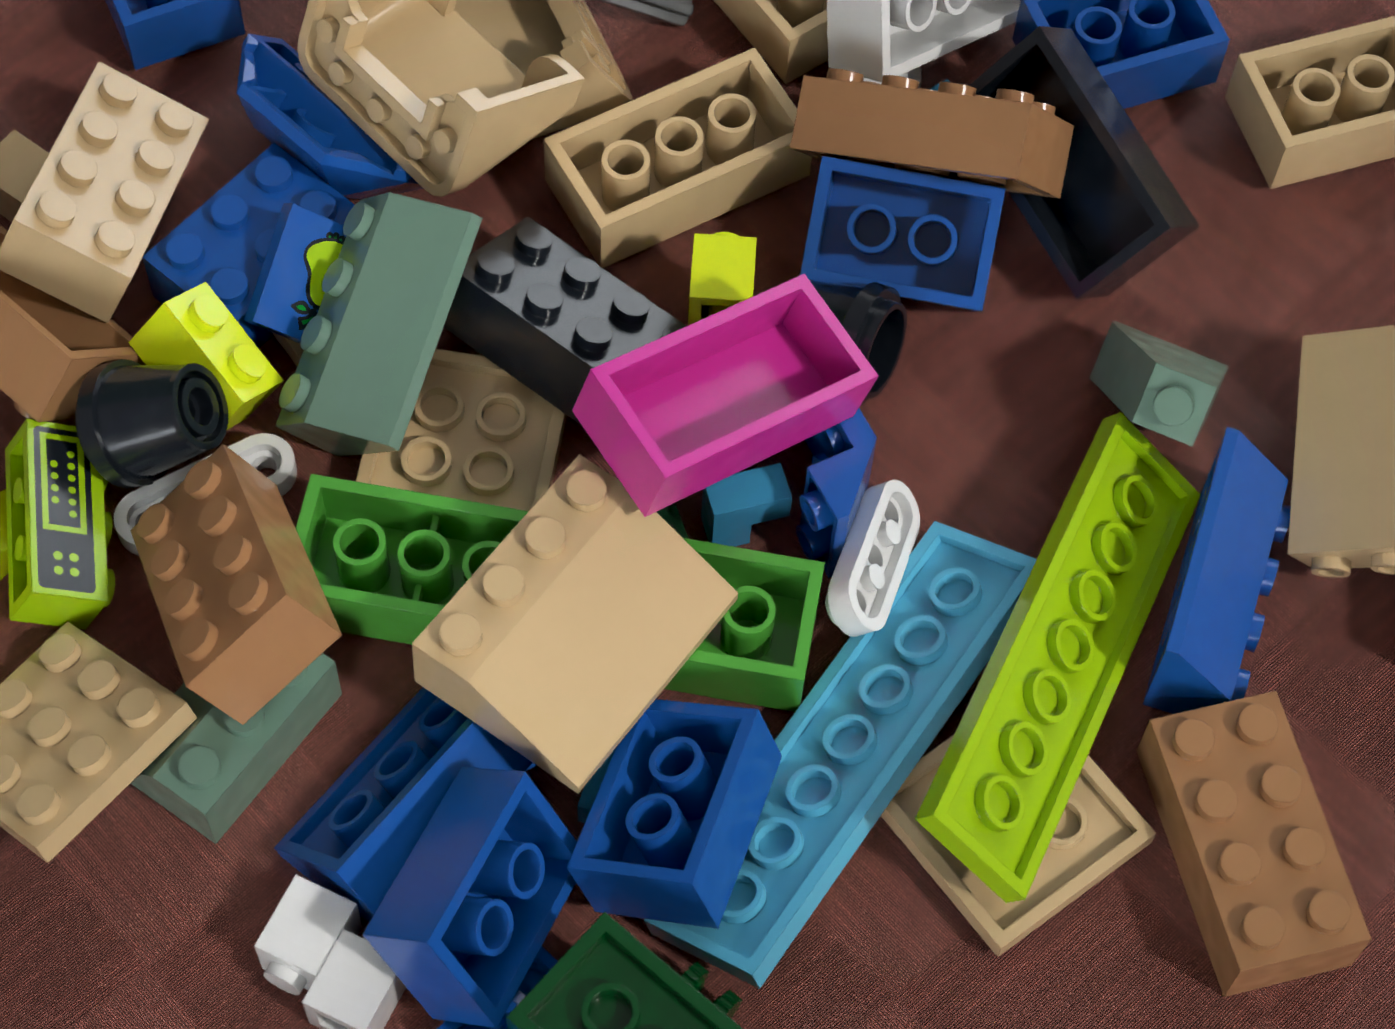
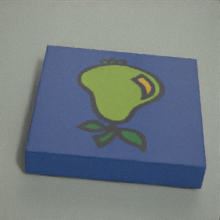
(293, 271)

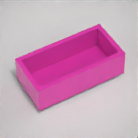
(723, 393)

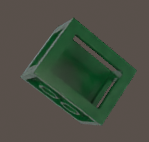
(620, 984)

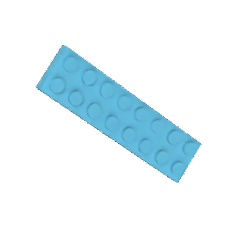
(859, 743)

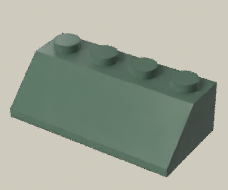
(377, 324)

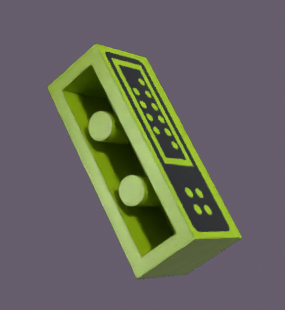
(55, 528)

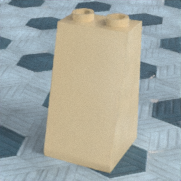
(1345, 453)

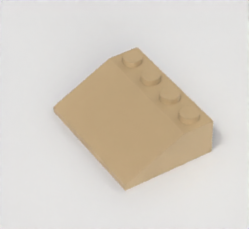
(572, 625)

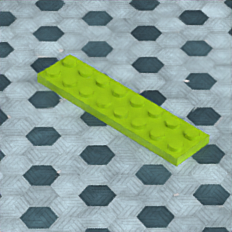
(1059, 661)

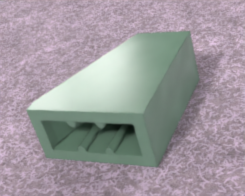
(1157, 382)

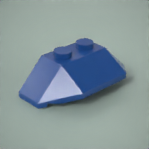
(310, 125)

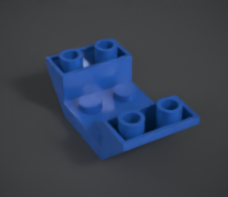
(834, 488)

